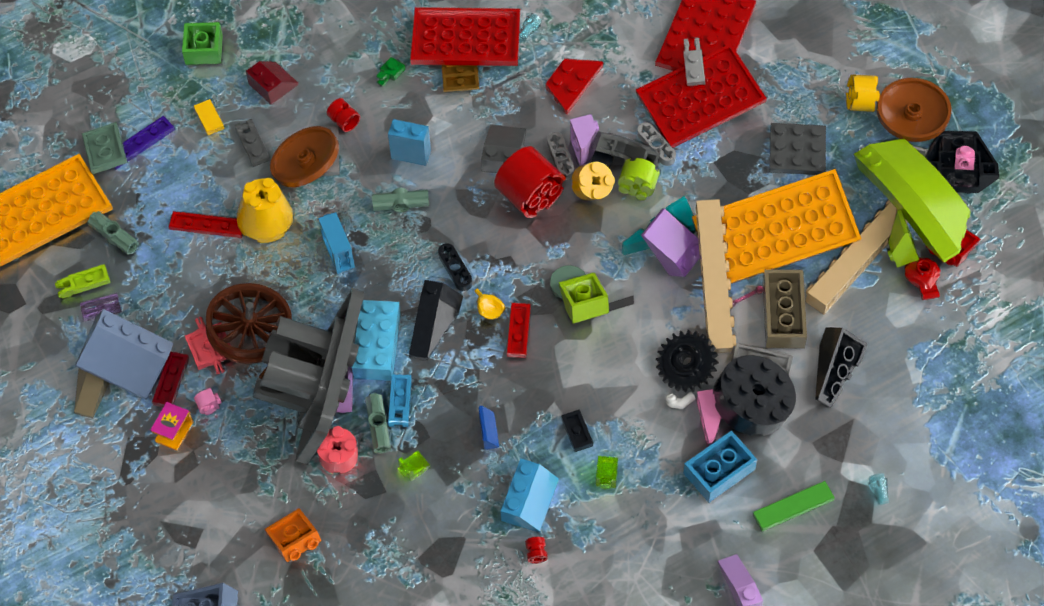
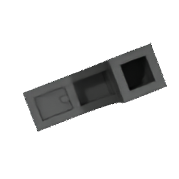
(624, 147)

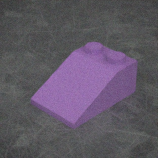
(672, 244)

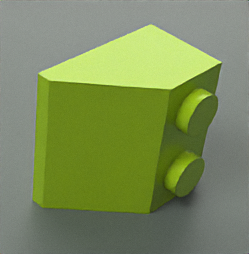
(584, 297)

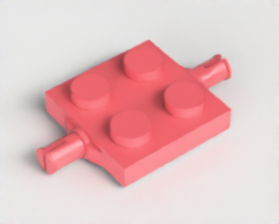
(201, 349)

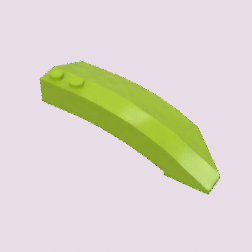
(919, 191)

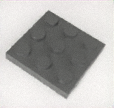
(797, 149)

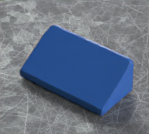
(488, 428)

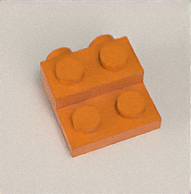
(293, 535)

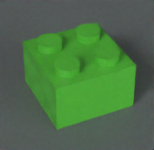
(202, 43)

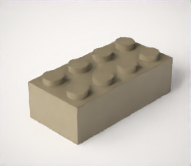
(784, 309)

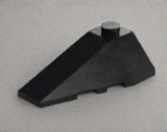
(435, 313)

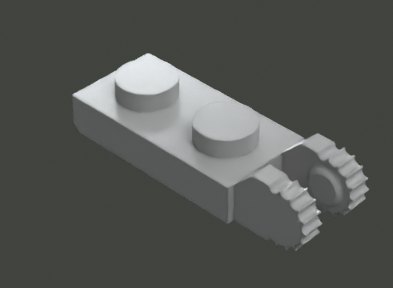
(693, 64)

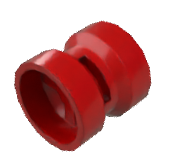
(536, 550)

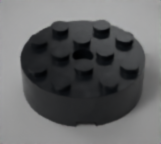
(754, 395)

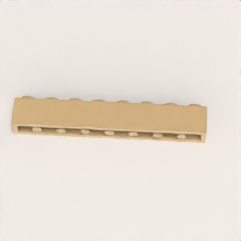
(852, 261)
(714, 276)

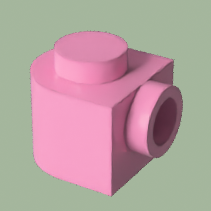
(966, 154)
(207, 401)

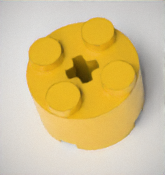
(862, 93)
(596, 173)

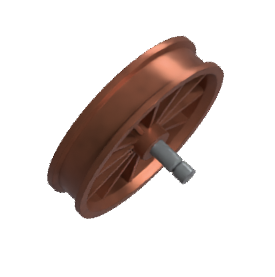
(244, 323)

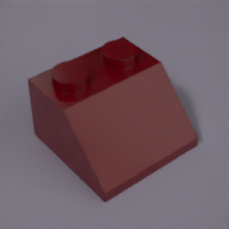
(270, 80)

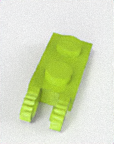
(83, 281)

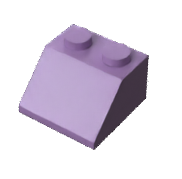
(582, 136)

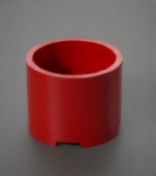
(529, 181)

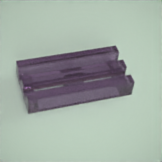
(90, 314)

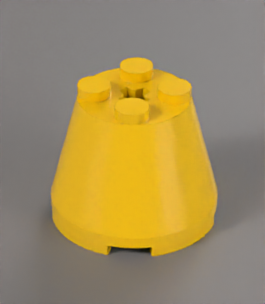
(264, 211)

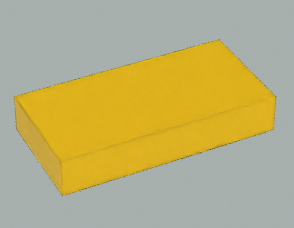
(209, 117)

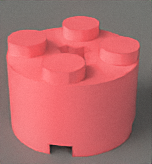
(338, 451)

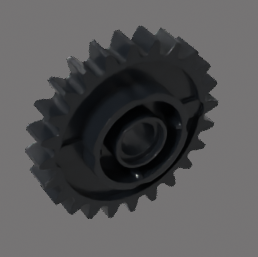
(693, 373)

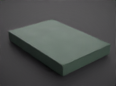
(104, 148)

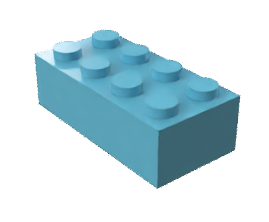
(376, 340)

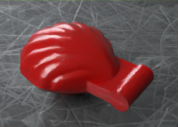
(924, 276)

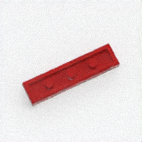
(205, 224)

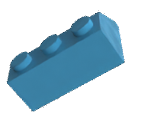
(529, 496)

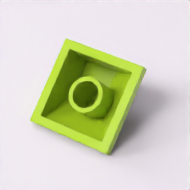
(901, 242)

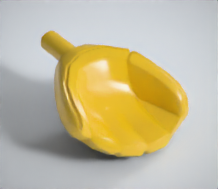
(489, 305)

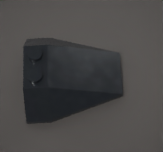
(942, 157)

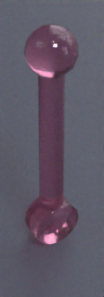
(759, 289)

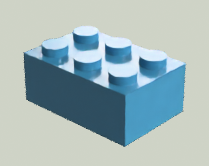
(720, 466)

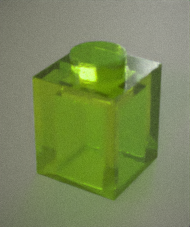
(606, 472)

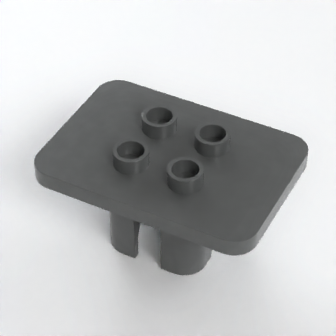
(310, 370)

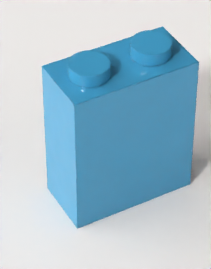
(409, 142)

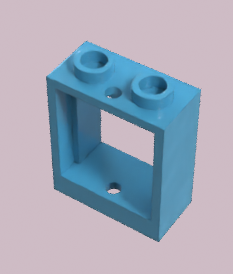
(336, 242)

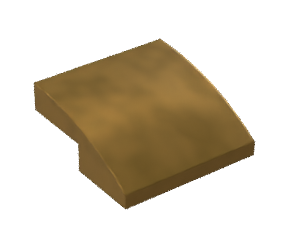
(460, 77)

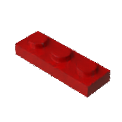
(518, 330)

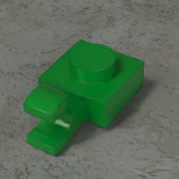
(391, 69)

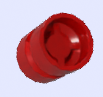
(343, 115)

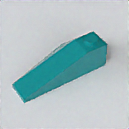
(679, 209)

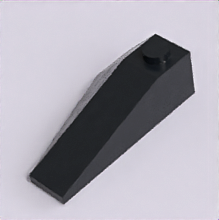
(837, 358)

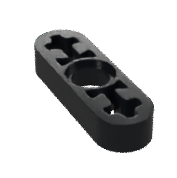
(455, 259)

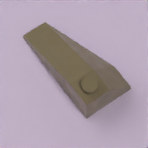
(89, 393)

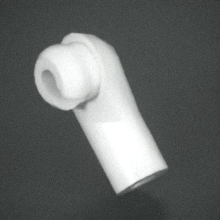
(680, 403)

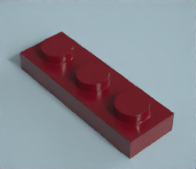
(170, 379)

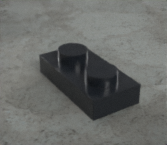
(577, 430)

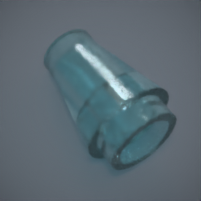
(530, 25)
(879, 487)

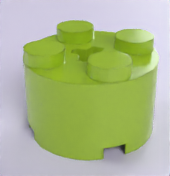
(638, 178)

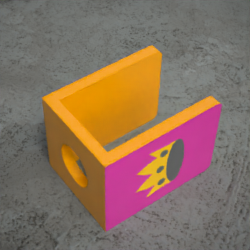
(172, 426)

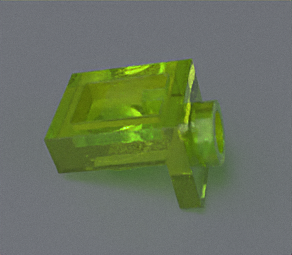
(413, 466)

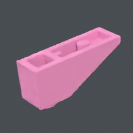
(709, 415)

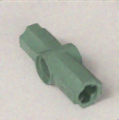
(400, 200)
(119, 238)
(379, 433)

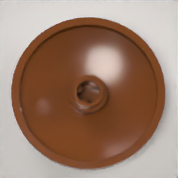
(914, 109)
(304, 156)

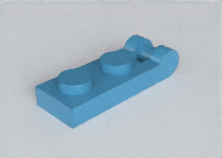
(400, 400)

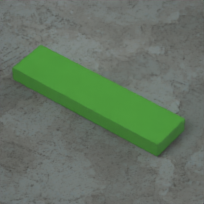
(793, 506)

